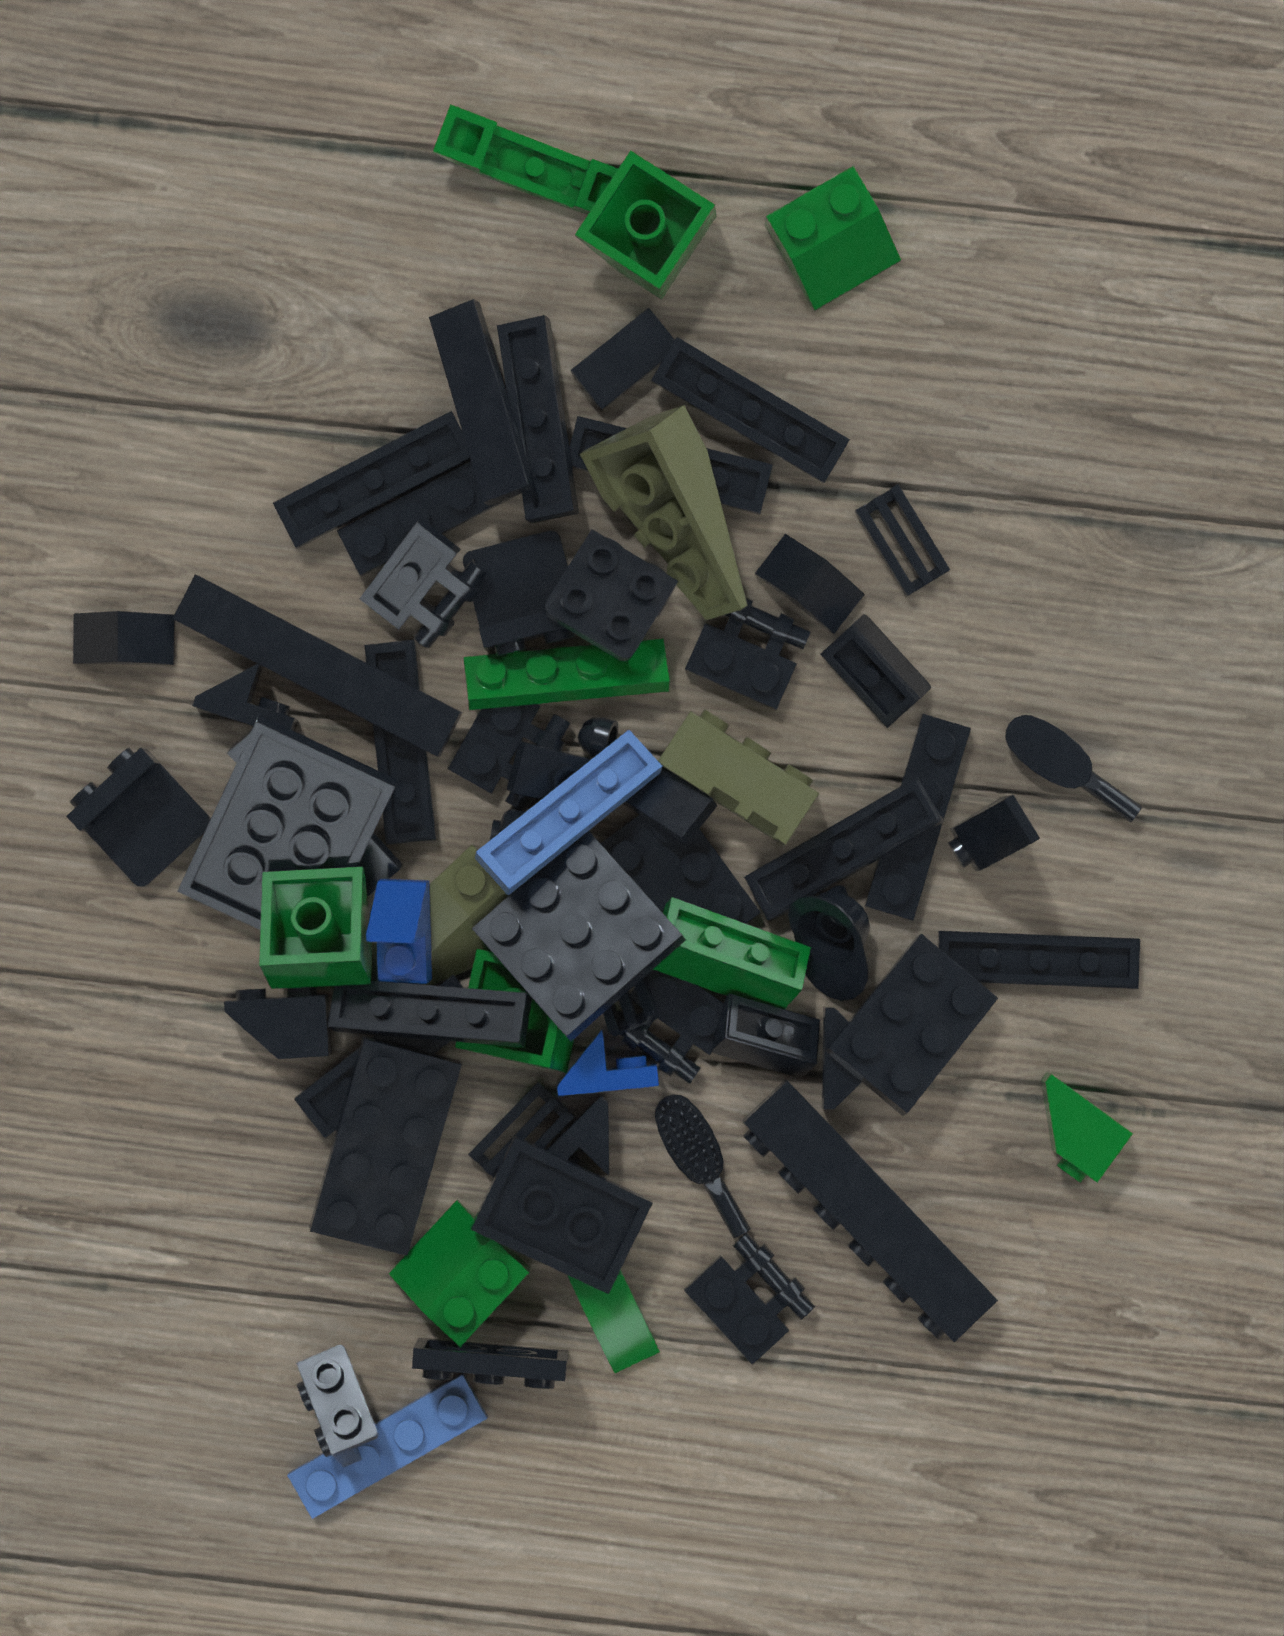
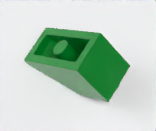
(1080, 1131)

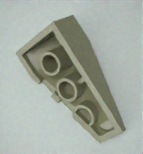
(669, 492)
(457, 903)

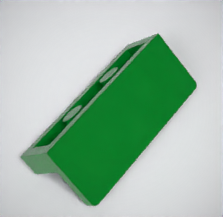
(734, 956)

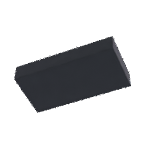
(624, 359)
(673, 805)

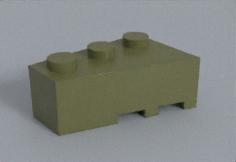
(739, 776)

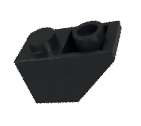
(285, 1025)

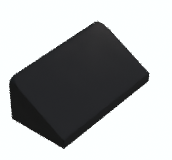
(876, 670)
(767, 1036)

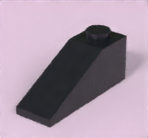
(992, 834)

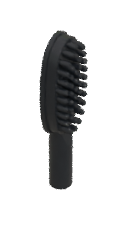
(1063, 762)
(698, 1155)

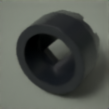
(597, 734)

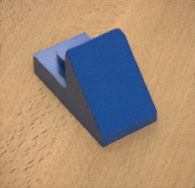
(402, 930)
(591, 1074)

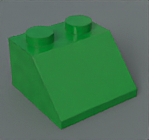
(646, 224)
(833, 238)
(315, 928)
(545, 1042)
(458, 1274)

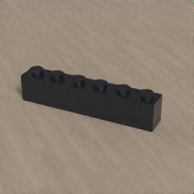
(869, 1210)

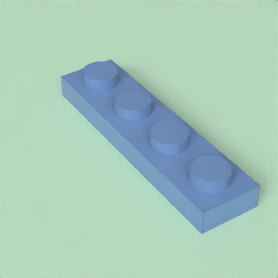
(568, 812)
(401, 1439)

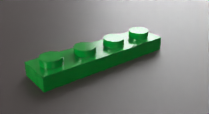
(563, 675)

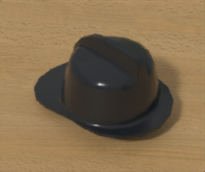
(836, 932)

